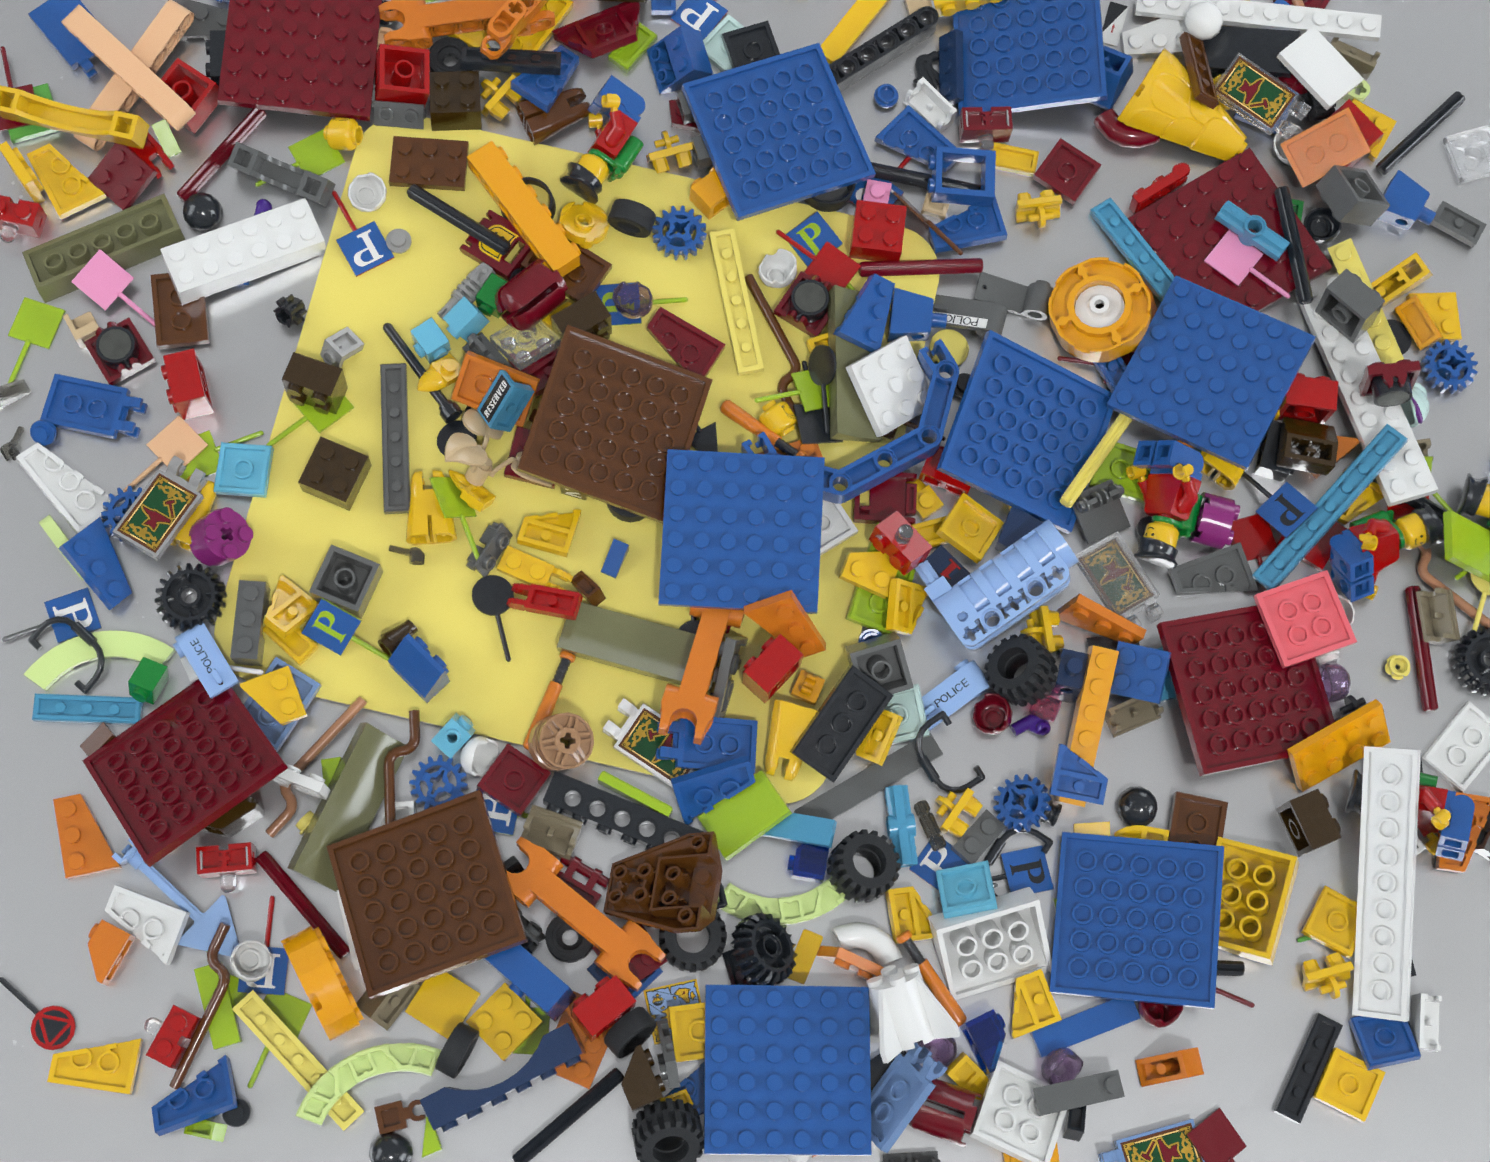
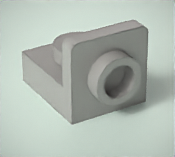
(341, 347)

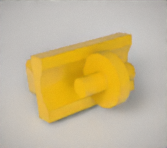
(494, 105)
(681, 152)
(1038, 209)
(1040, 628)
(966, 803)
(1329, 979)

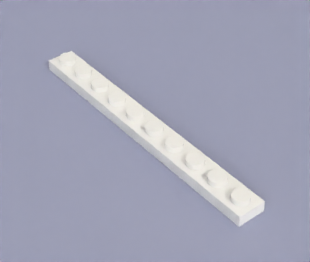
(1273, 16)

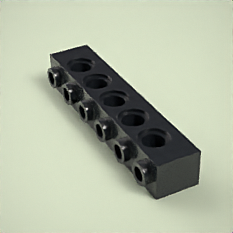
(563, 786)

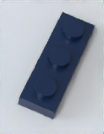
(951, 66)

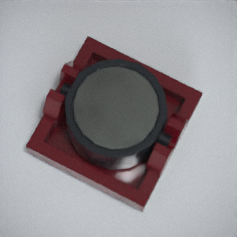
(806, 304)
(119, 351)
(1391, 382)

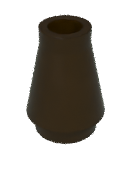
(392, 638)

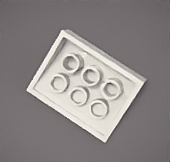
(992, 945)

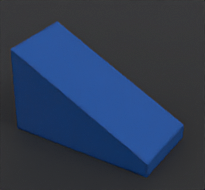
(615, 558)

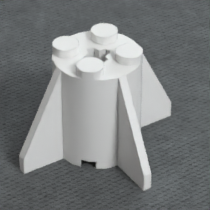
(905, 1011)

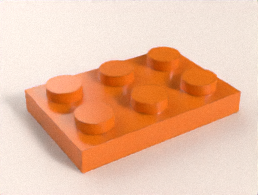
(1325, 145)
(478, 375)
(584, 1071)

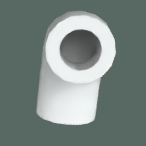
(868, 938)

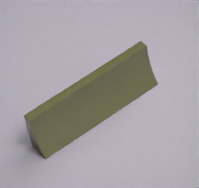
(125, 237)
(847, 414)
(628, 643)
(350, 806)

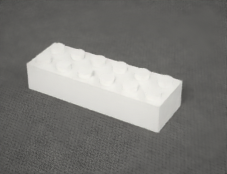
(243, 251)

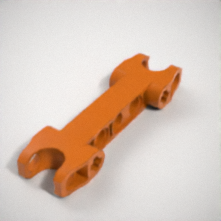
(431, 20)
(508, 23)
(691, 698)
(615, 943)

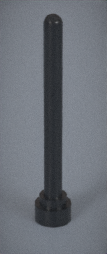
(448, 410)

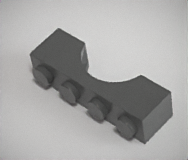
(281, 174)

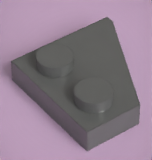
(667, 1059)

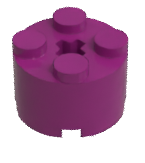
(1215, 521)
(220, 537)

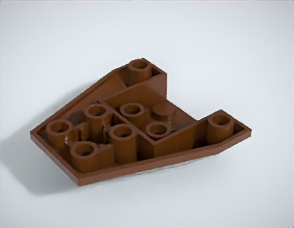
(668, 885)

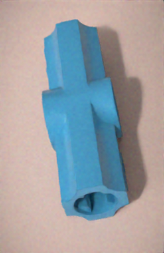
(1240, 223)
(901, 824)

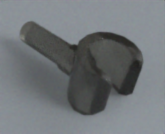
(9, 449)
(416, 555)

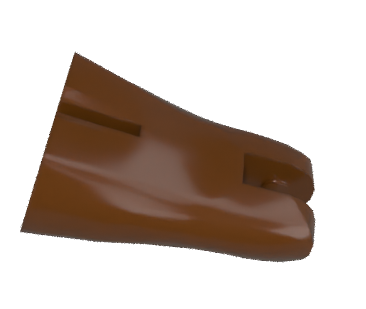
(542, 125)

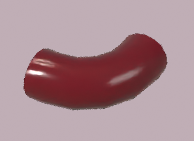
(1122, 134)

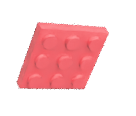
(1304, 619)

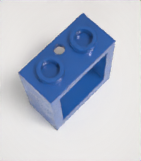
(981, 197)

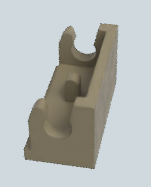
(1361, 61)
(1438, 616)
(1131, 715)
(552, 831)

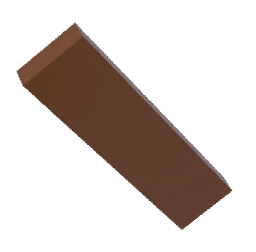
(1198, 70)

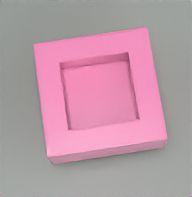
(877, 191)

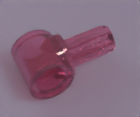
(1046, 708)

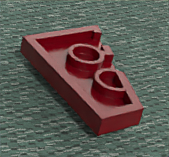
(685, 343)

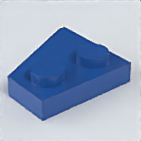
(1076, 778)

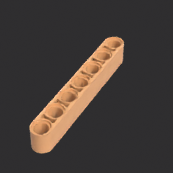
(153, 51)
(128, 67)

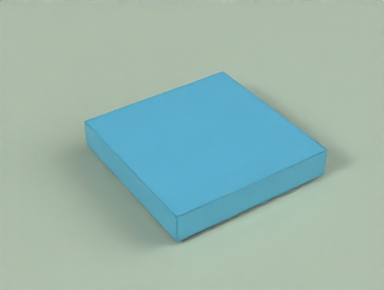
(243, 470)
(966, 889)

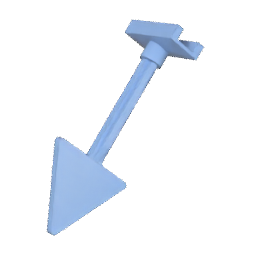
(205, 924)

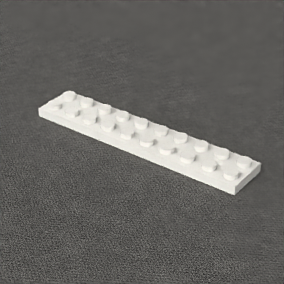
(1407, 474)
(1386, 883)

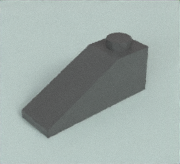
(1078, 1092)

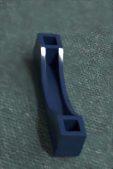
(554, 1050)

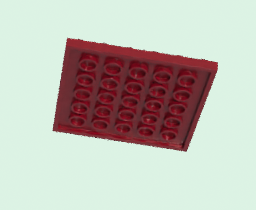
(301, 56)
(1185, 231)
(1236, 694)
(183, 768)

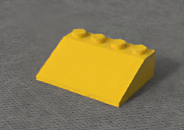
(1254, 899)

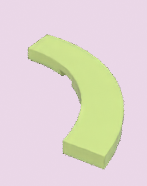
(113, 643)
(788, 909)
(361, 1066)

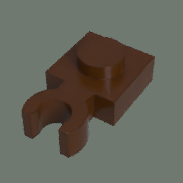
(394, 1116)

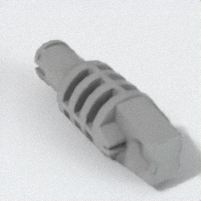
(468, 288)

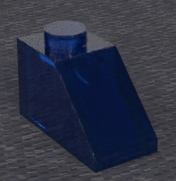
(808, 863)
(985, 1037)

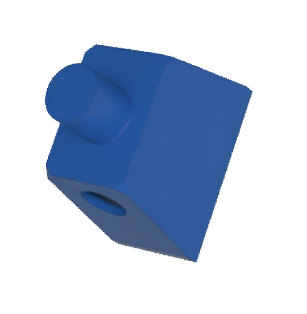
(1406, 203)
(913, 316)

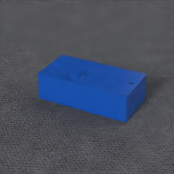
(533, 980)

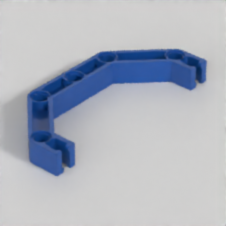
(901, 452)

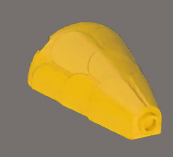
(1168, 110)

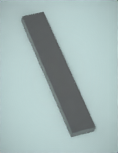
(395, 438)
(870, 781)

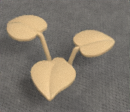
(464, 450)

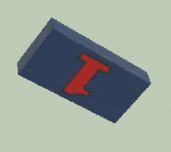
(947, 566)

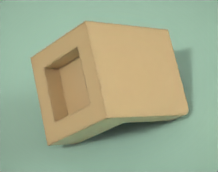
(82, 327)

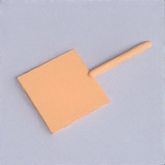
(173, 440)

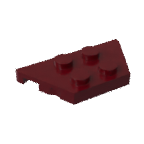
(602, 31)

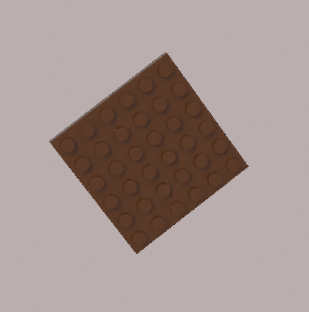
(611, 422)
(426, 894)

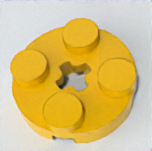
(582, 234)

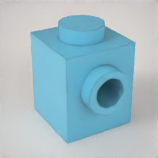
(465, 319)
(430, 341)
(454, 734)

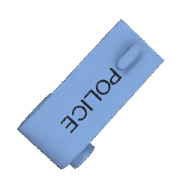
(205, 659)
(956, 690)

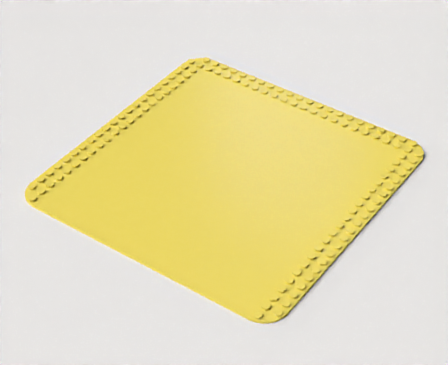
(501, 696)

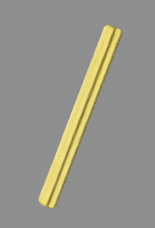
(1095, 460)

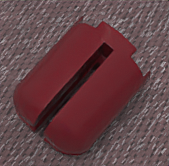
(530, 296)
(944, 1124)

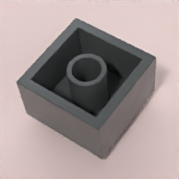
(1352, 195)
(1350, 305)
(346, 580)
(882, 661)

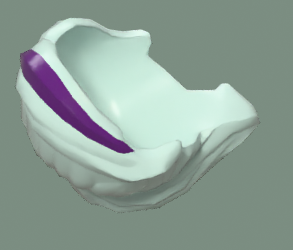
(1417, 407)

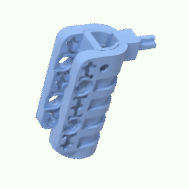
(1002, 583)

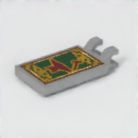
(161, 509)

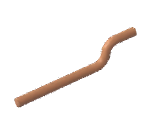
(1422, 569)
(307, 758)

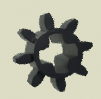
(290, 311)

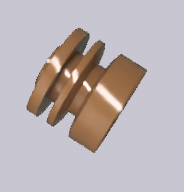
(556, 756)

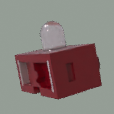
(985, 126)

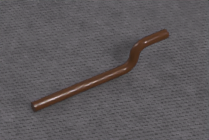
(779, 335)
(388, 766)
(212, 1007)

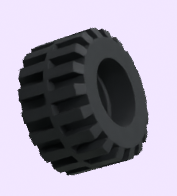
(1032, 682)
(880, 856)
(699, 960)
(668, 1132)

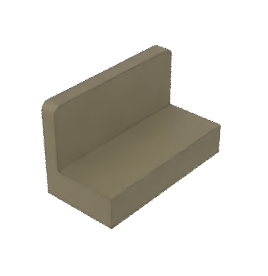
(387, 1008)

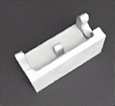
(931, 105)
(1425, 1021)

